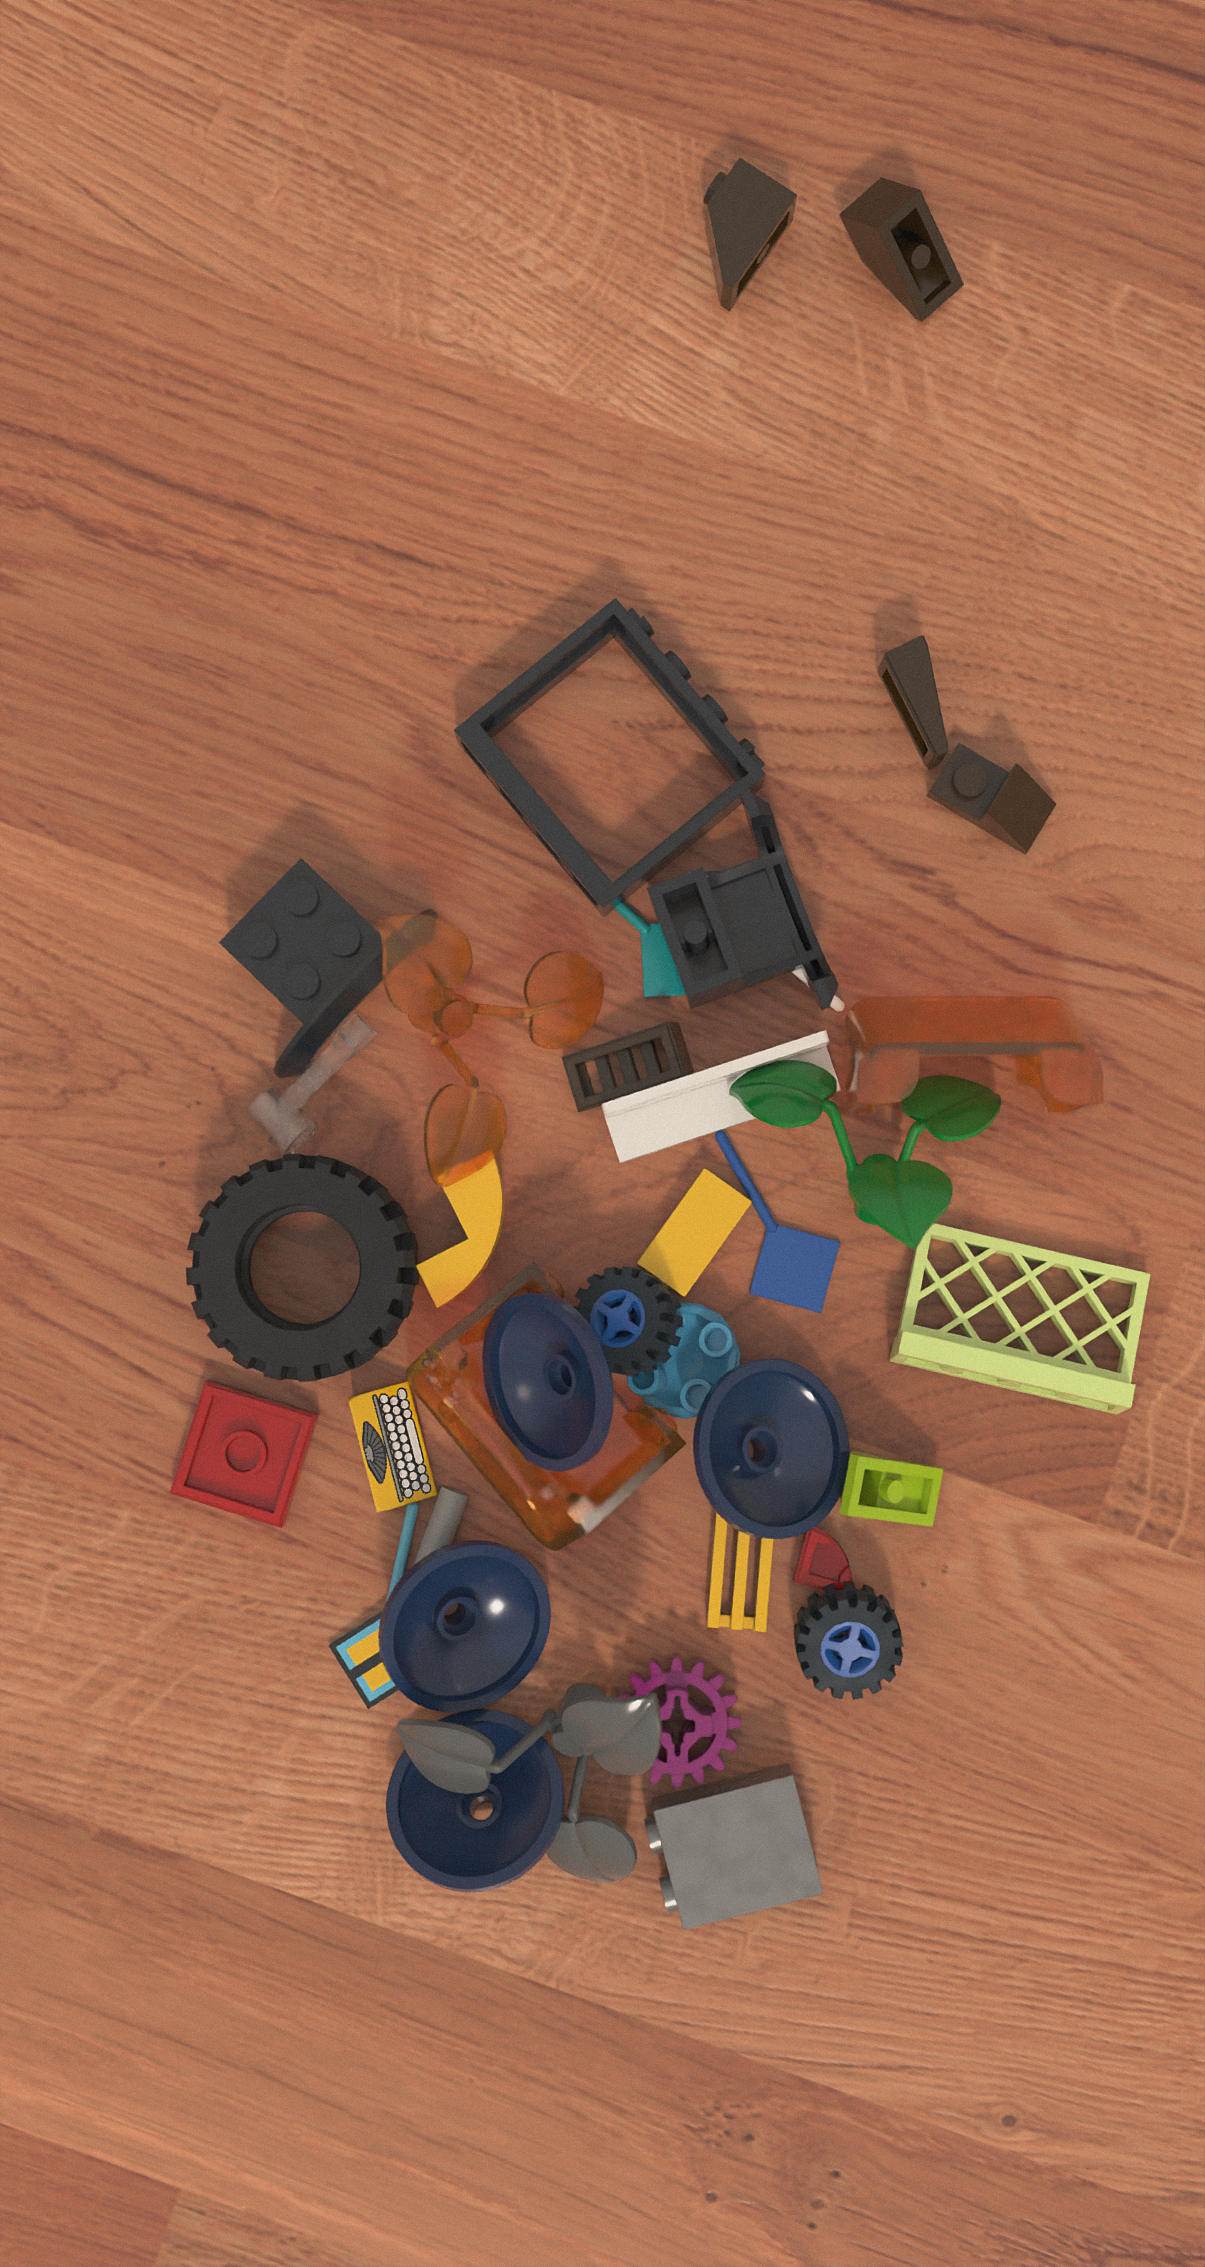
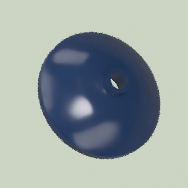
(548, 1381)
(796, 1446)
(482, 1646)
(438, 1827)

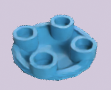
(702, 1357)

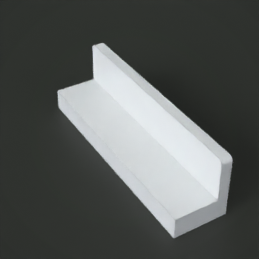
(697, 1102)

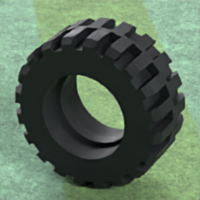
(225, 1251)

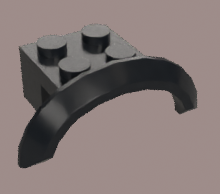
(741, 922)
(310, 956)

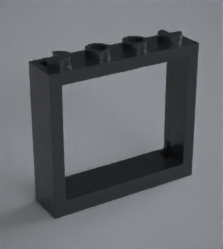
(670, 678)

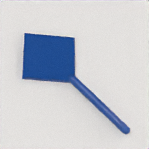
(792, 1263)

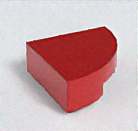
(821, 1561)

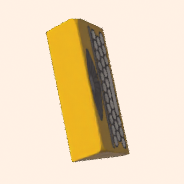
(392, 1446)

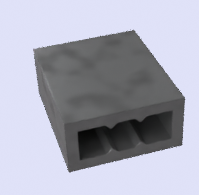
(733, 1847)

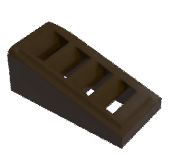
(913, 690)
(579, 1078)

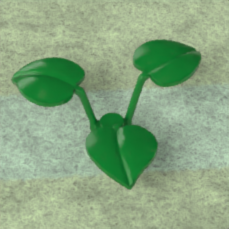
(895, 1195)

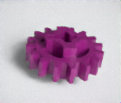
(704, 1719)

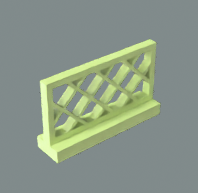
(1012, 1367)

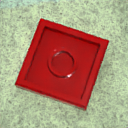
(244, 1453)

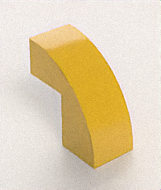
(480, 1209)

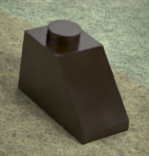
(744, 225)
(902, 246)

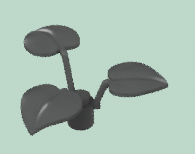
(618, 1732)

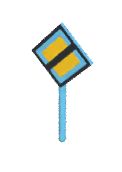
(359, 1648)

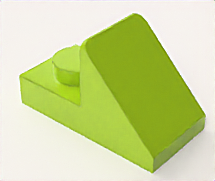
(890, 1490)

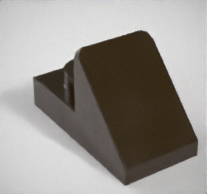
(993, 799)

